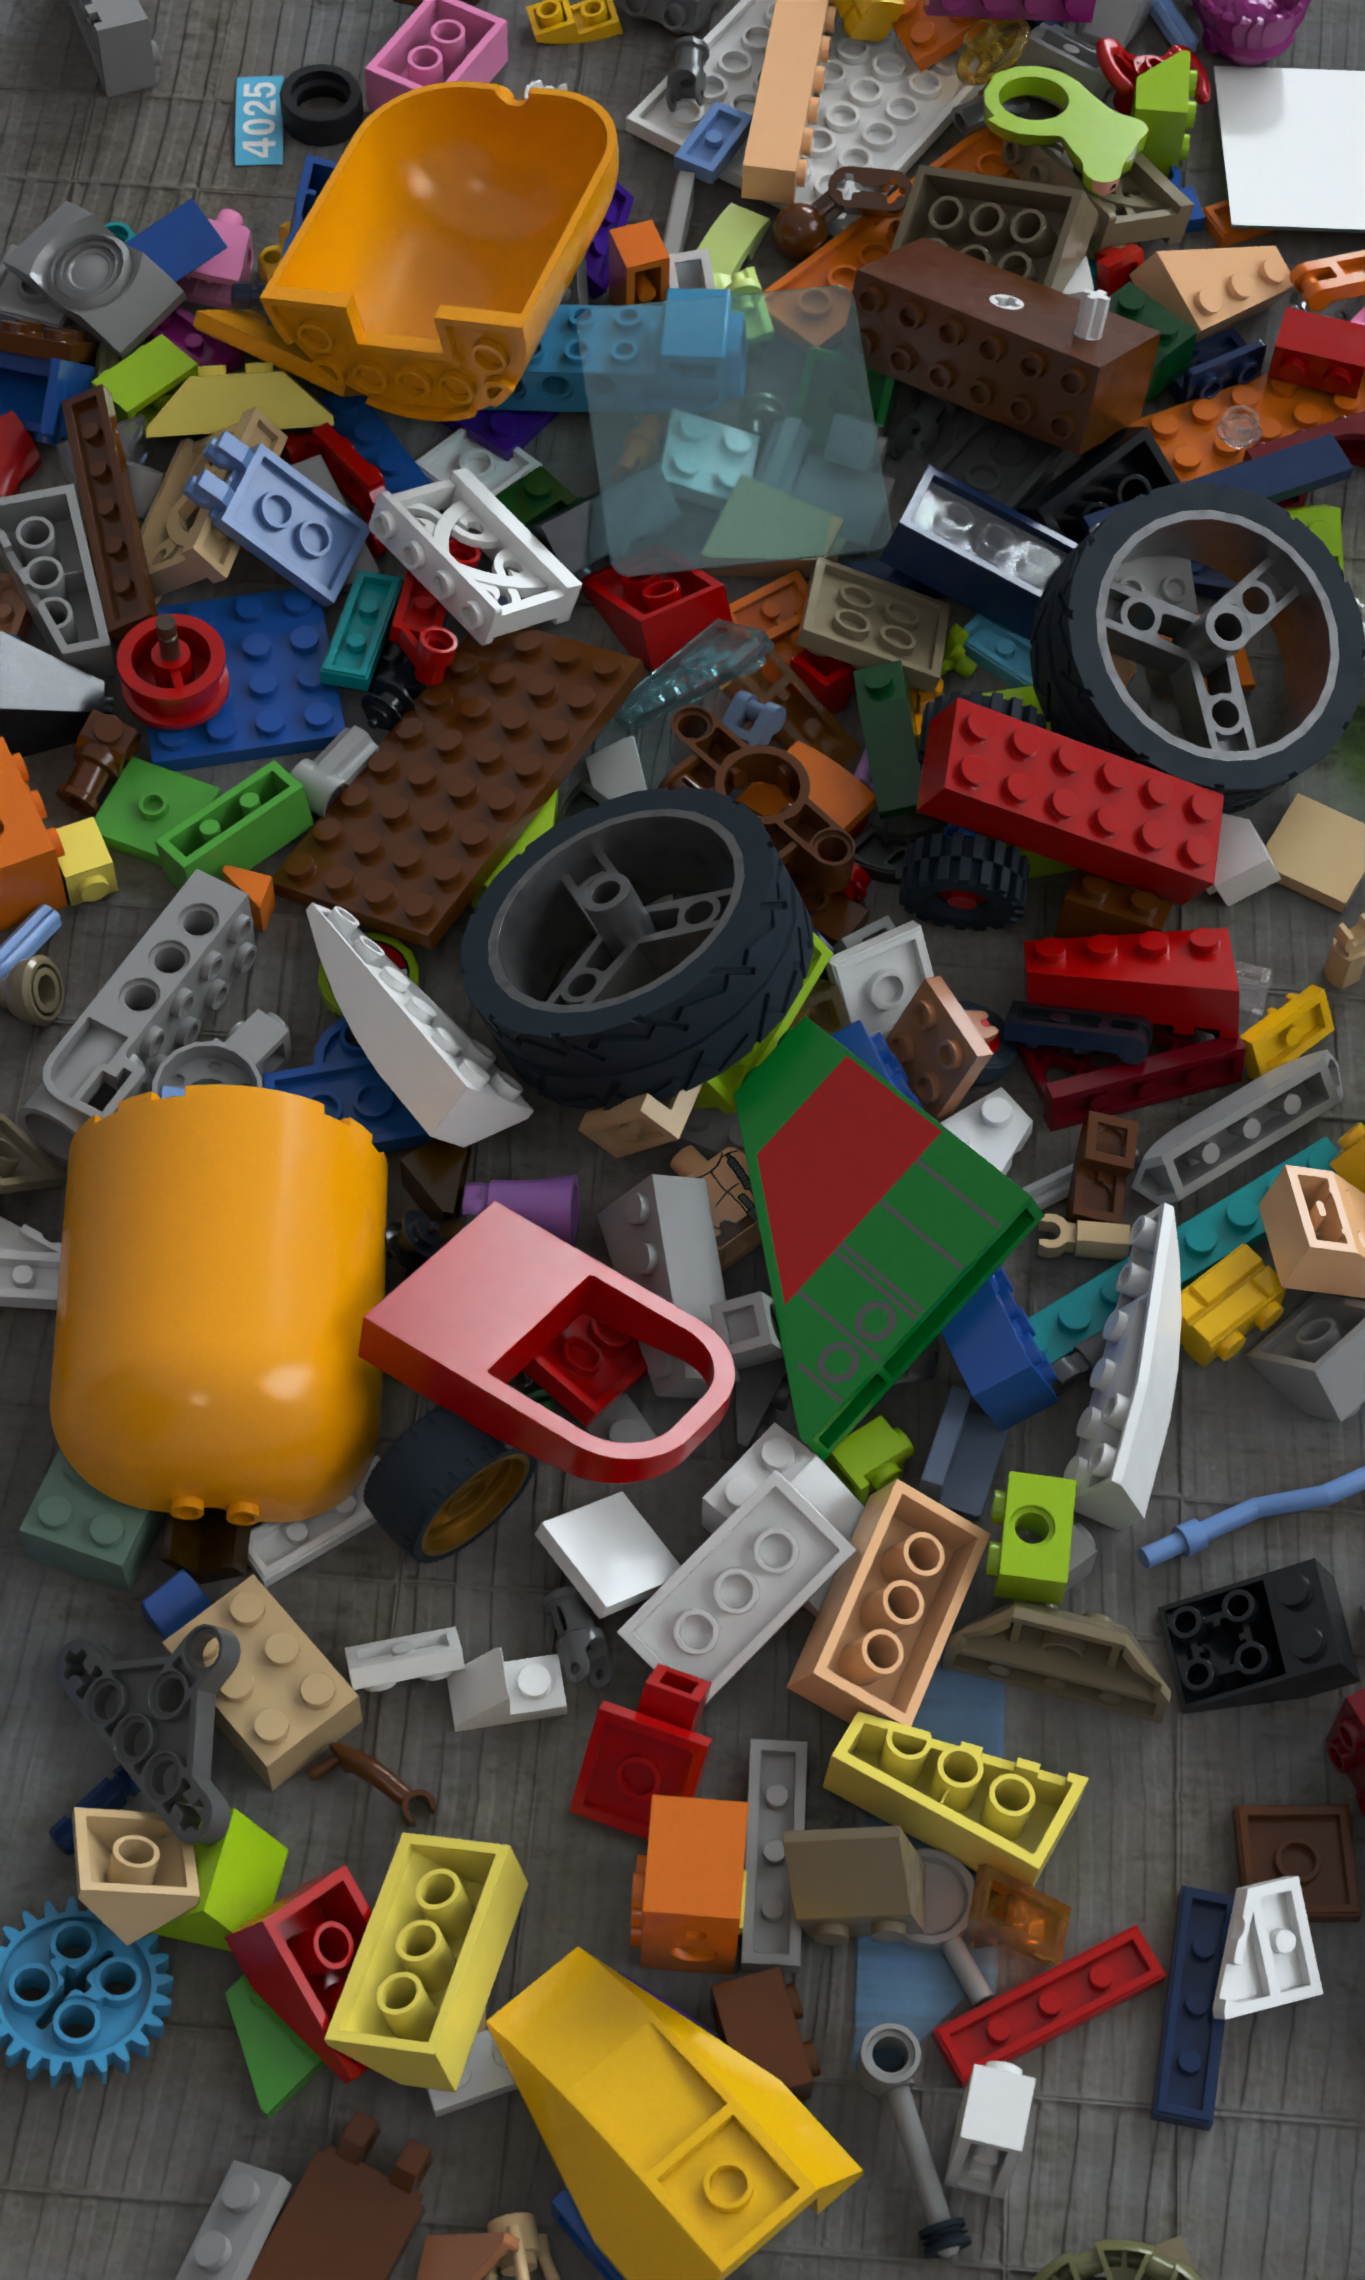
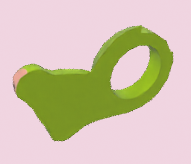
(1093, 135)

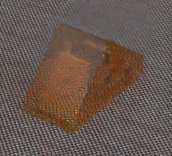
(1016, 1916)

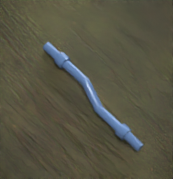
(1195, 1535)

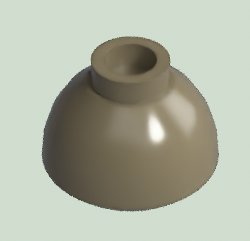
(33, 991)

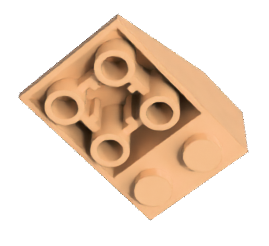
(1316, 1231)

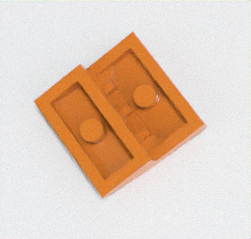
(777, 611)
(831, 789)

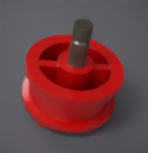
(173, 671)

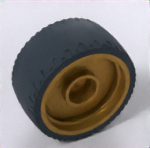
(444, 1485)

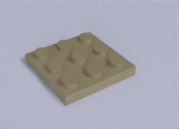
(873, 623)

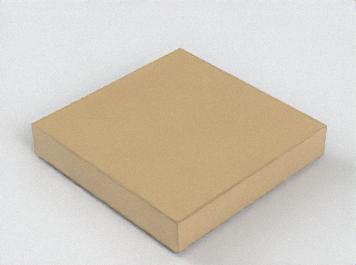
(1319, 852)

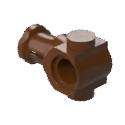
(101, 756)

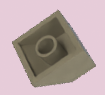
(856, 1883)

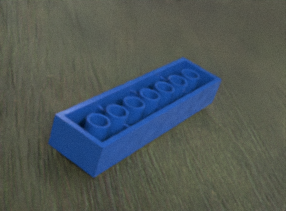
(990, 1332)

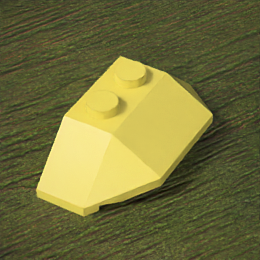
(218, 400)

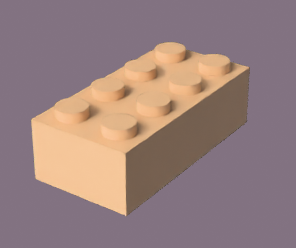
(890, 1607)

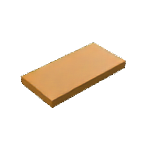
(252, 335)

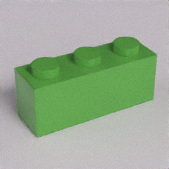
(237, 827)

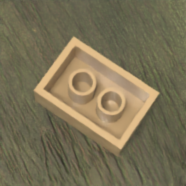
(284, 1693)

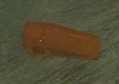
(806, 716)

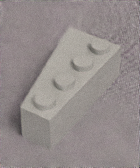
(668, 1244)

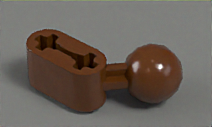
(803, 227)

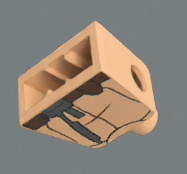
(729, 1198)

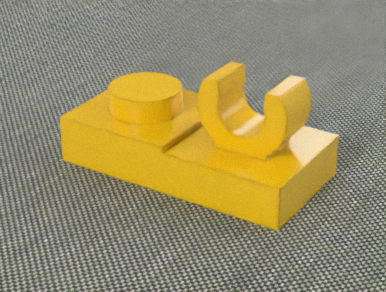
(1287, 1031)

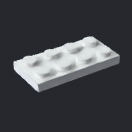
(739, 1586)

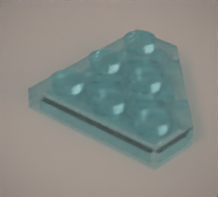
(702, 665)

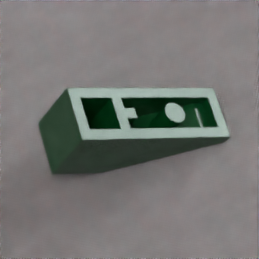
(890, 736)

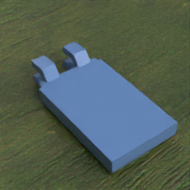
(279, 516)

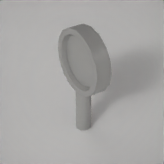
(947, 1910)

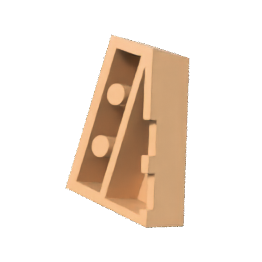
(1214, 285)

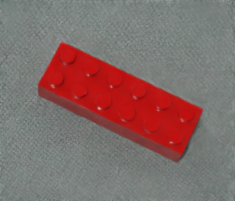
(1070, 802)

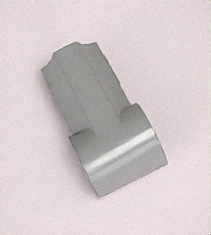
(334, 767)

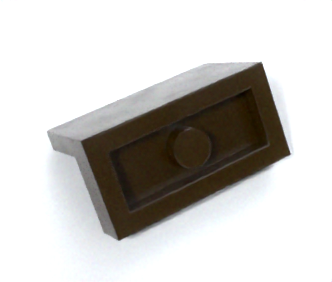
(206, 1547)

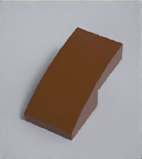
(1100, 1168)

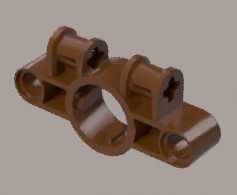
(725, 762)

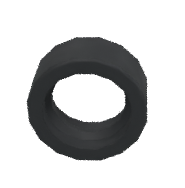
(316, 82)

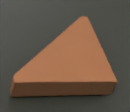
(463, 2255)

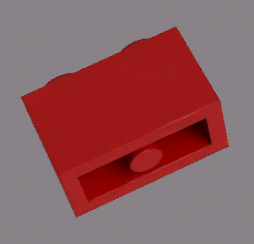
(1319, 353)

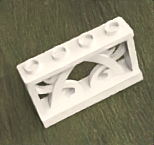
(477, 519)

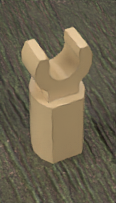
(1346, 955)
(1084, 1238)

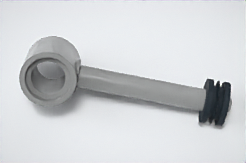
(943, 2234)

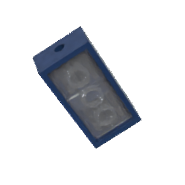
(975, 550)

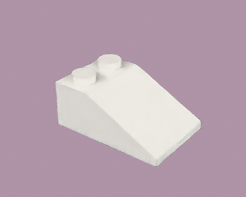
(803, 1470)

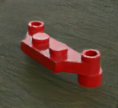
(350, 471)
(420, 622)

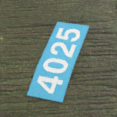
(258, 121)

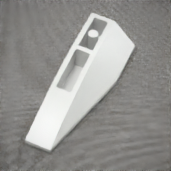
(411, 1042)
(1133, 1380)

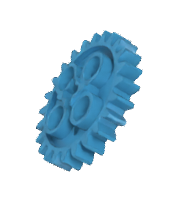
(115, 2021)

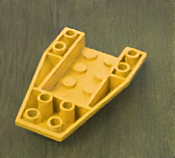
(659, 2127)

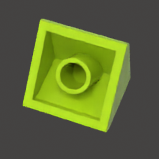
(235, 1884)

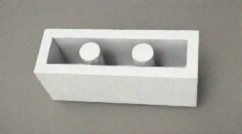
(990, 2129)

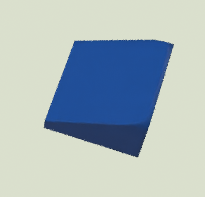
(174, 1604)

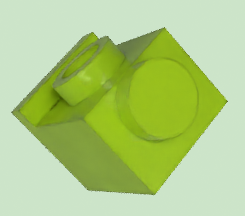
(870, 1458)

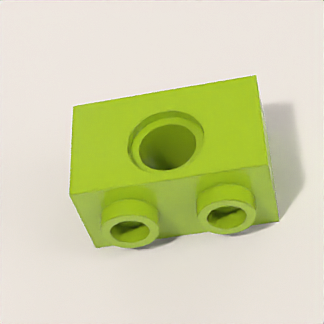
(1039, 1506)

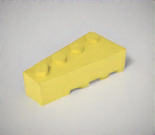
(955, 1795)

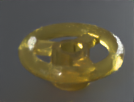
(988, 44)

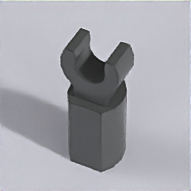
(970, 117)
(1079, 1364)

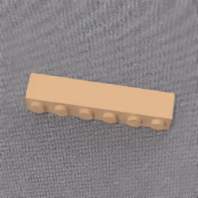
(787, 100)

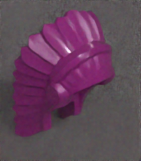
(1249, 30)

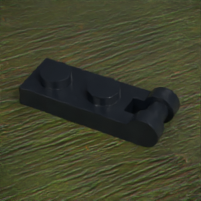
(1079, 1030)

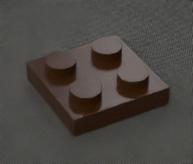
(28, 339)

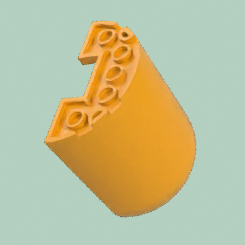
(446, 244)
(220, 1304)

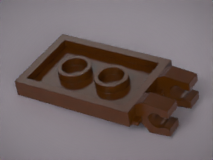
(346, 2214)

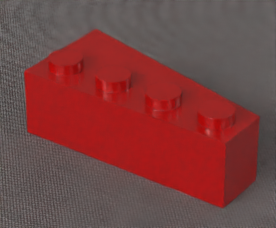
(1162, 976)

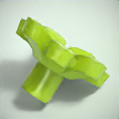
(954, 653)

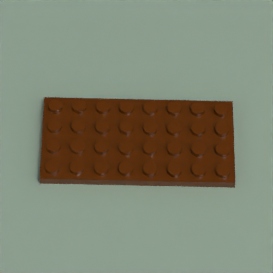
(458, 782)

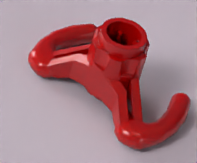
(1123, 69)

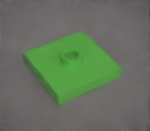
(147, 805)

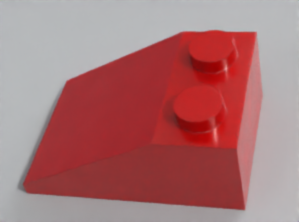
(656, 611)
(302, 1956)

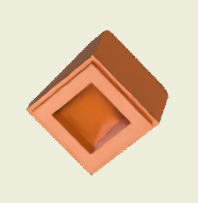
(260, 892)

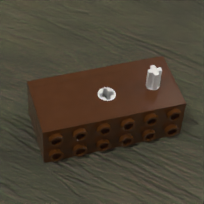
(1004, 344)

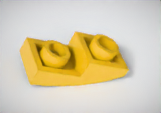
(565, 24)

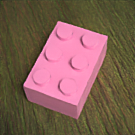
(438, 46)

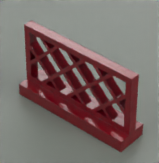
(1126, 1087)

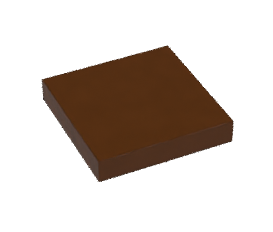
(1305, 1843)

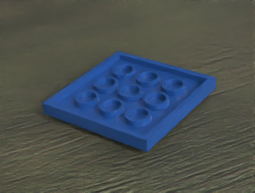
(275, 689)

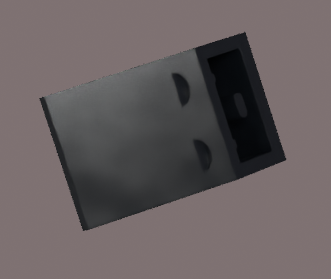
(1259, 1640)

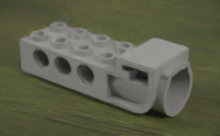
(144, 1011)

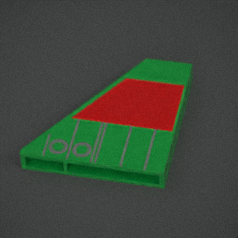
(865, 1224)

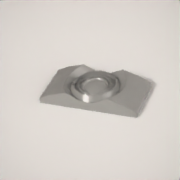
(96, 278)

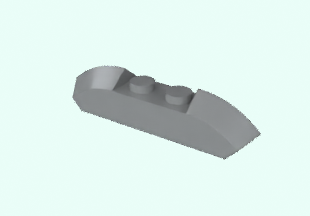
(1239, 1127)

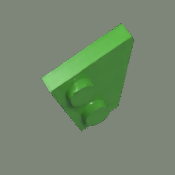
(273, 2052)

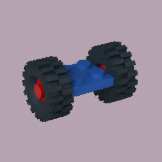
(959, 873)

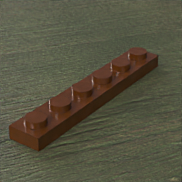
(109, 510)

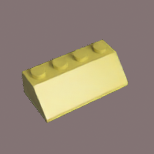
(429, 1959)

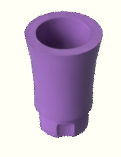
(544, 1201)

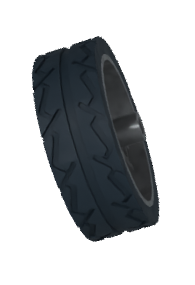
(1280, 579)
(664, 986)

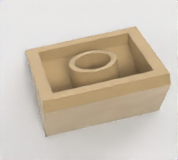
(132, 1870)

